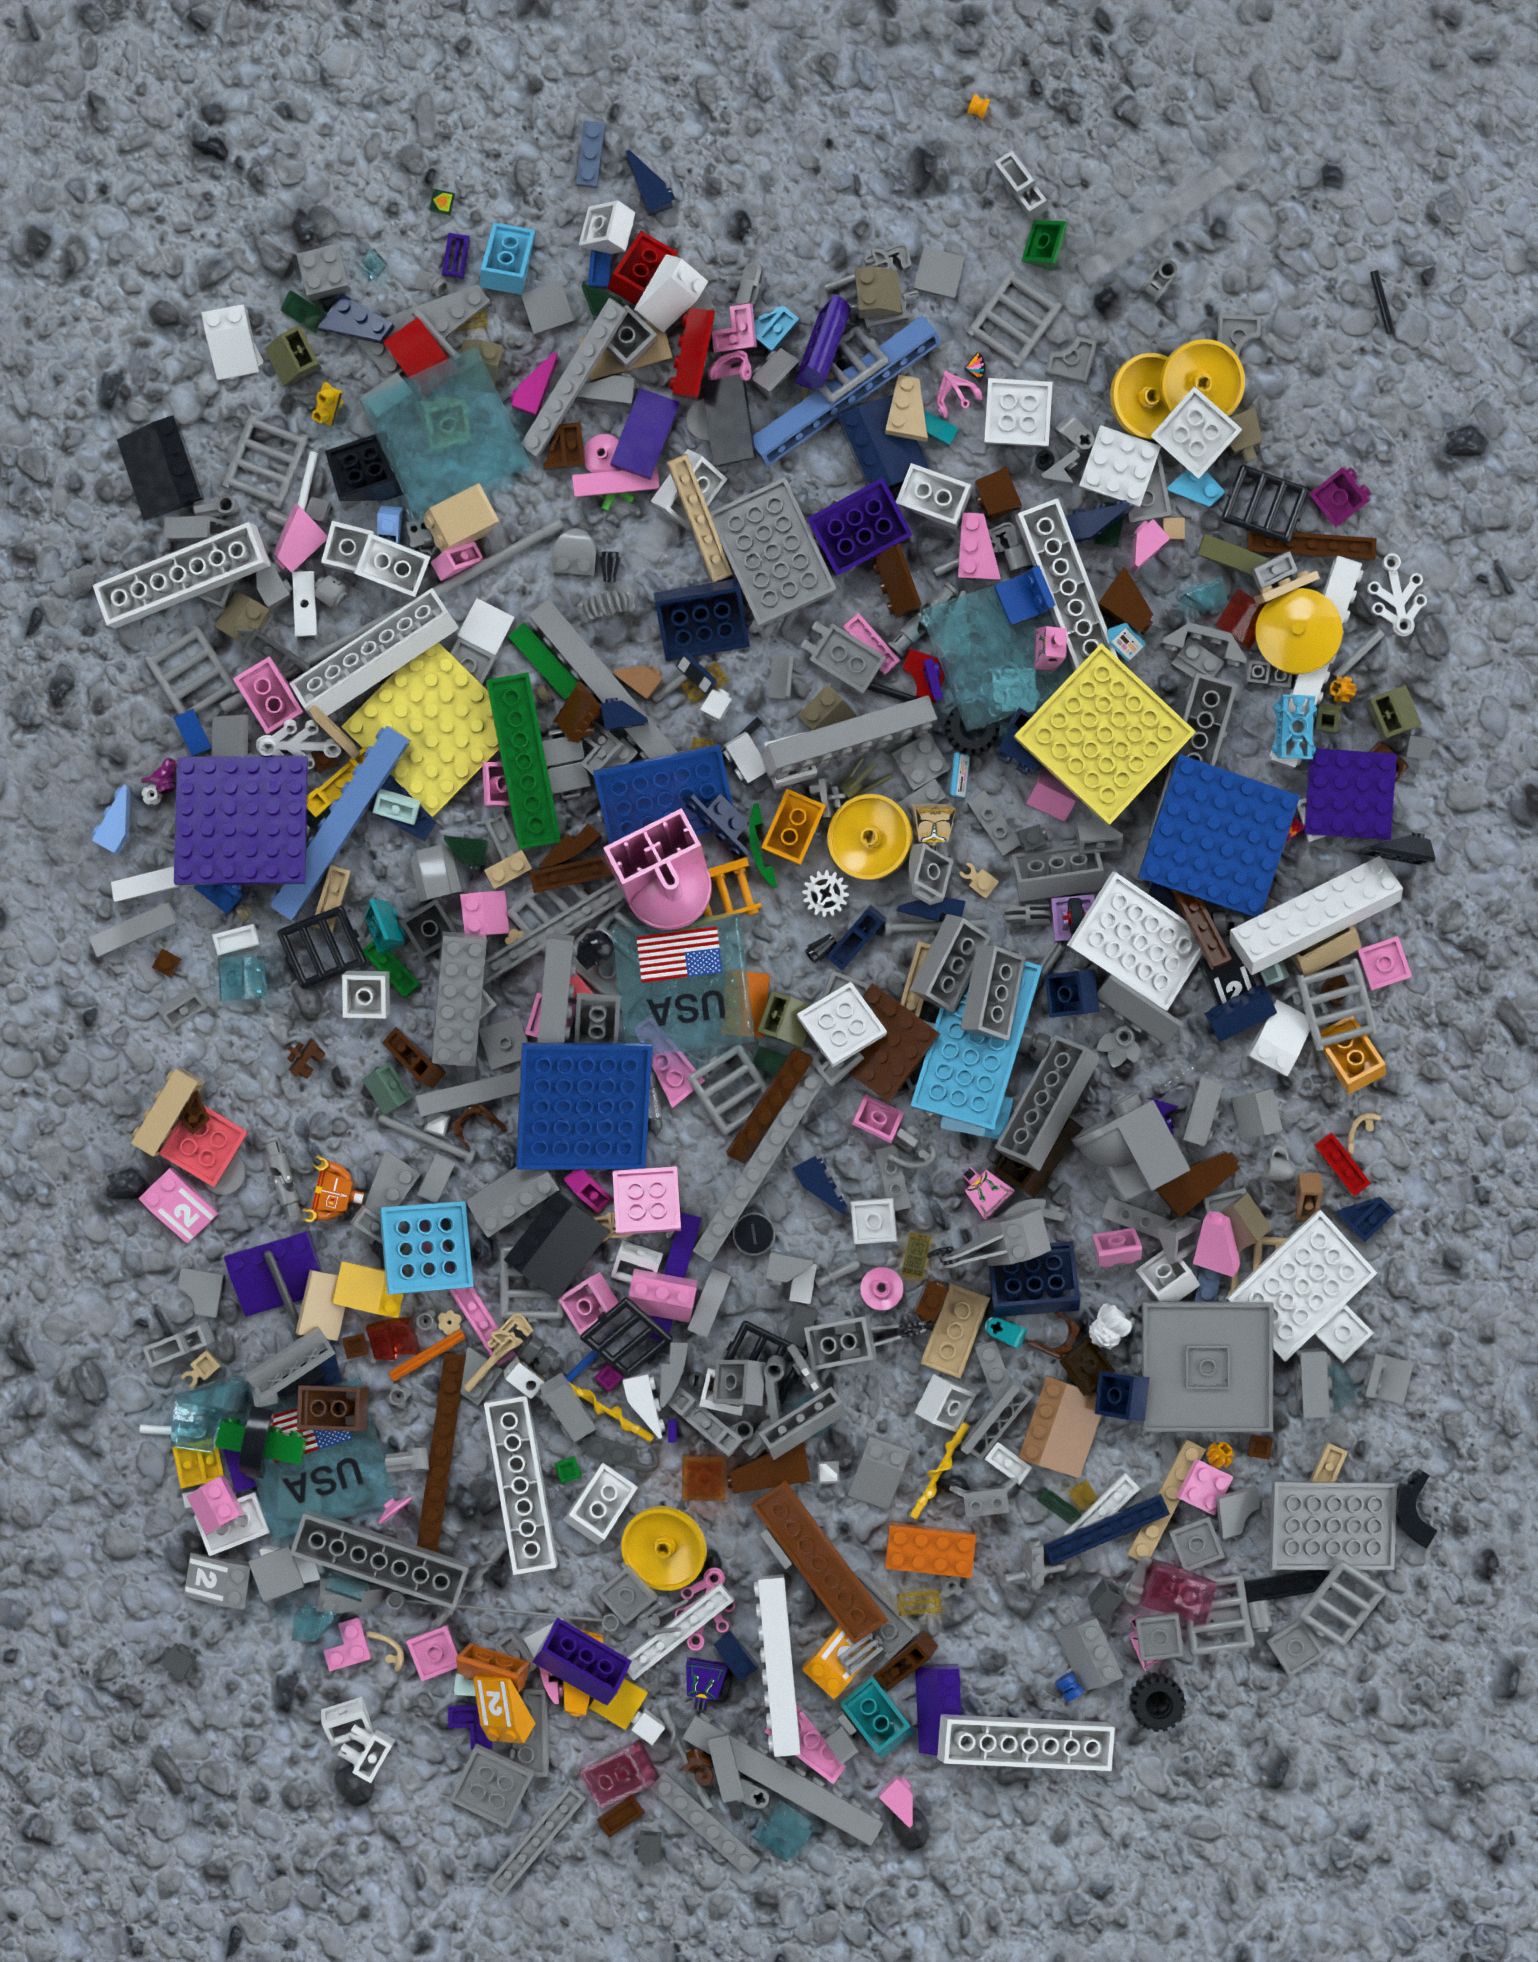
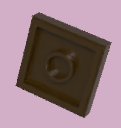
(1084, 1365)

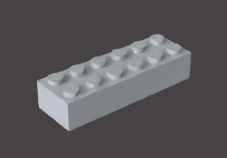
(458, 998)
(1047, 1102)

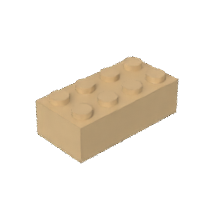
(166, 1111)

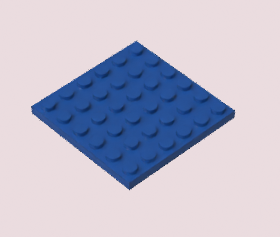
(1218, 836)
(583, 1105)

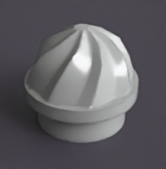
(436, 285)

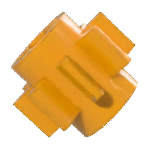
(1342, 689)
(1220, 1455)

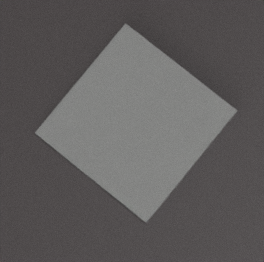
(1208, 1366)

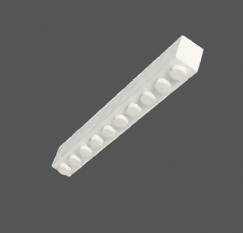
(1340, 592)

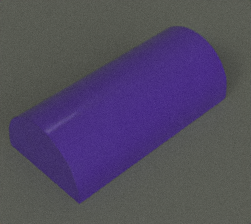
(823, 343)

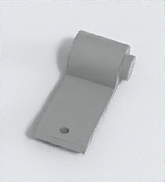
(1259, 1617)

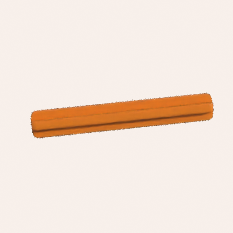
(426, 1355)

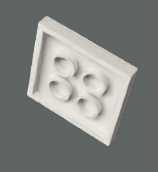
(1018, 412)
(1196, 432)
(1119, 466)
(841, 1024)

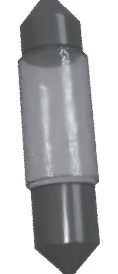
(655, 1112)

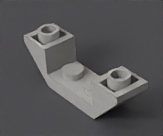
(1232, 654)

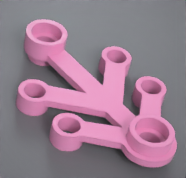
(705, 1583)

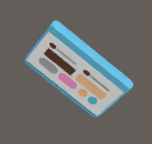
(1125, 641)
(959, 775)

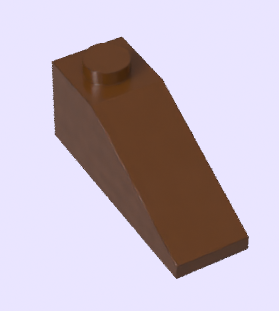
(414, 1058)
(906, 1661)

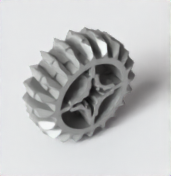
(606, 606)

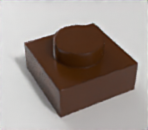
(323, 762)
(166, 963)
(355, 1346)
(1259, 1446)

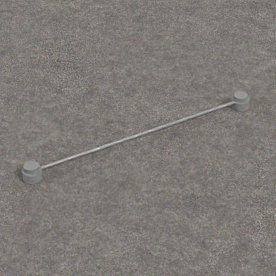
(609, 1621)

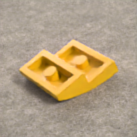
(196, 1466)

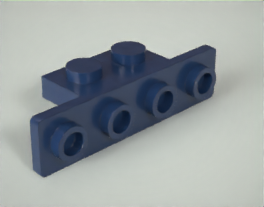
(721, 819)

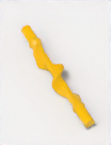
(615, 1412)
(934, 1475)

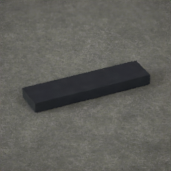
(1284, 1585)

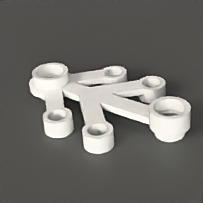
(1398, 598)
(296, 743)

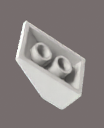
(670, 292)
(230, 342)
(934, 496)
(392, 564)
(1280, 1039)
(600, 1504)

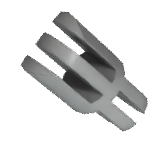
(750, 284)
(1028, 914)

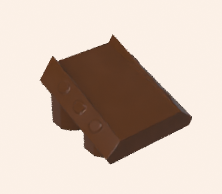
(578, 714)

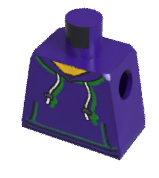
(704, 1680)

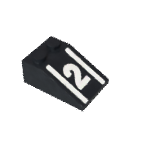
(1227, 979)

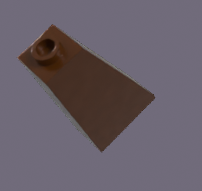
(1196, 1184)
(768, 1473)

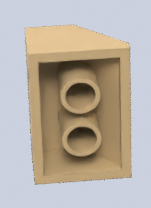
(1327, 951)

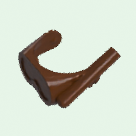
(1380, 747)
(474, 1110)
(1058, 1352)

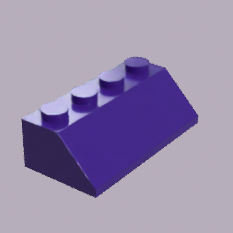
(582, 1661)
(935, 1695)

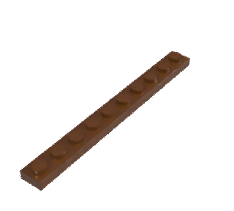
(441, 1451)

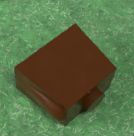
(997, 494)
(931, 1299)

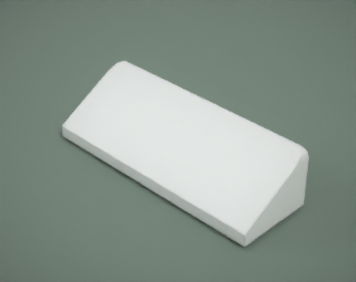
(143, 884)

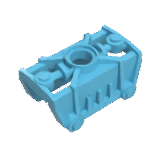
(1284, 727)

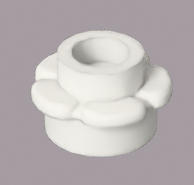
(156, 799)

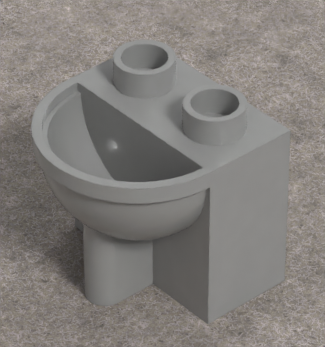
(1133, 1147)

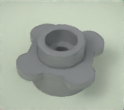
(421, 1326)
(400, 1402)
(956, 1589)

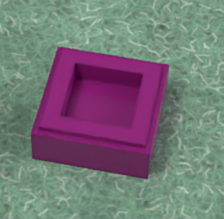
(608, 1377)

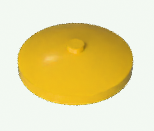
(1209, 368)
(1137, 395)
(1299, 631)
(870, 837)
(664, 1547)

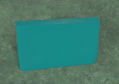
(939, 429)

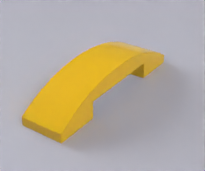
(322, 797)

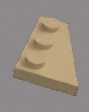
(907, 411)

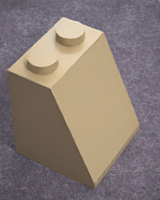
(461, 518)

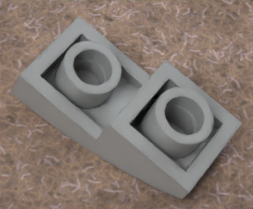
(1266, 674)
(436, 1178)

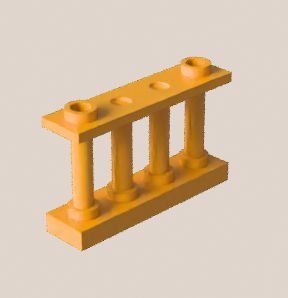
(718, 874)

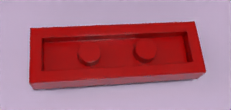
(1342, 1164)

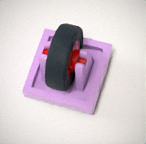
(1068, 914)

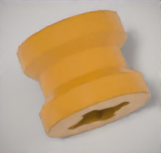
(978, 106)

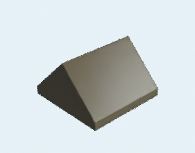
(1246, 1221)

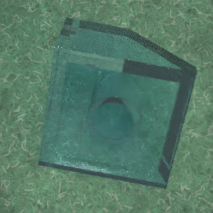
(1205, 597)
(194, 1426)

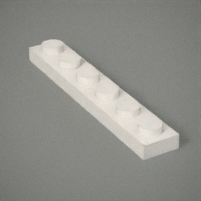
(689, 1621)

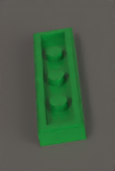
(543, 660)

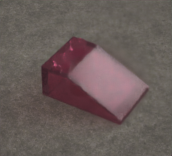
(1178, 1590)
(620, 1774)

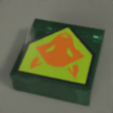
(442, 202)

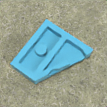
(774, 327)
(1202, 490)

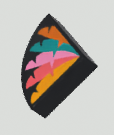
(976, 367)

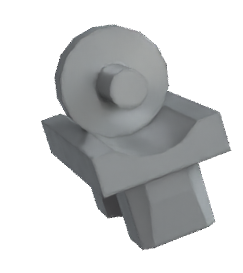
(829, 796)

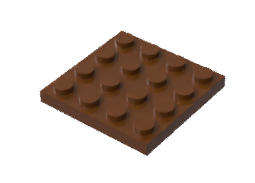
(897, 1054)

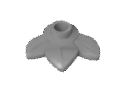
(1118, 1049)

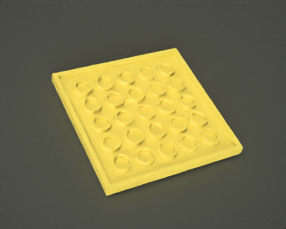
(442, 715)
(1104, 734)

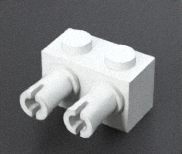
(376, 1749)

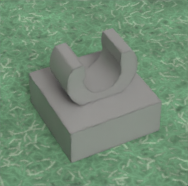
(905, 1138)

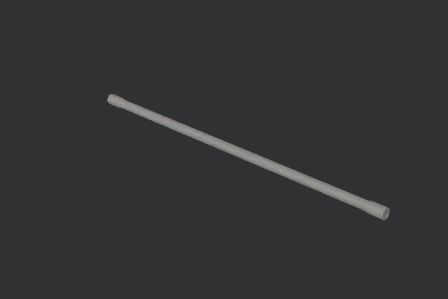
(544, 532)

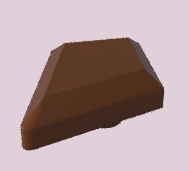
(1335, 983)
(194, 1114)

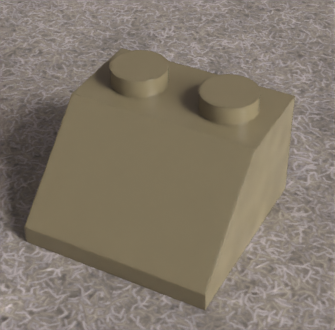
(877, 292)
(244, 614)
(825, 710)

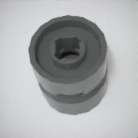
(1221, 921)
(1033, 1044)
(539, 1355)

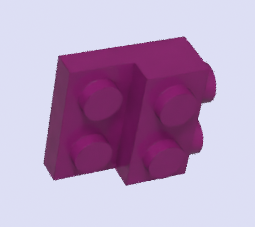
(1341, 495)

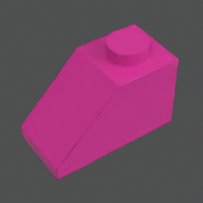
(588, 1189)

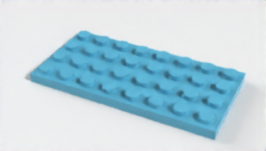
(967, 1072)

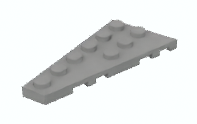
(444, 314)

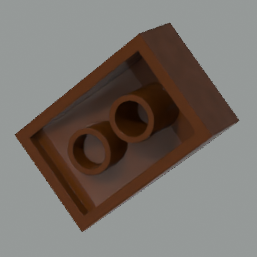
(332, 1408)

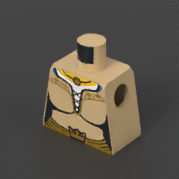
(932, 823)

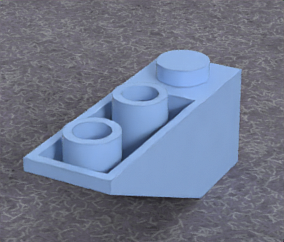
(390, 523)
(115, 826)

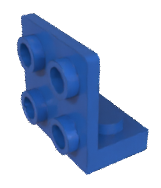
(1025, 596)
(223, 896)

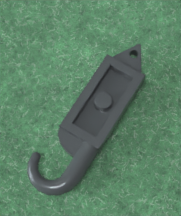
(264, 646)
(616, 1453)

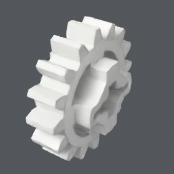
(834, 897)

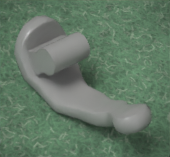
(1294, 993)
(927, 1157)
(1134, 1588)

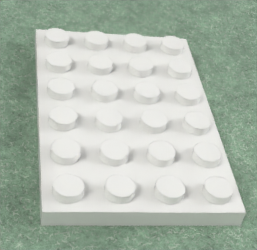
(1137, 941)
(1306, 1281)

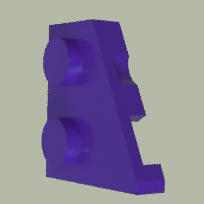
(932, 673)

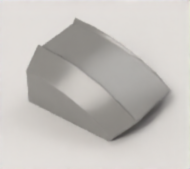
(435, 873)
(928, 873)

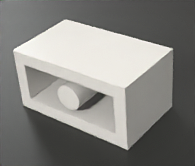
(745, 757)

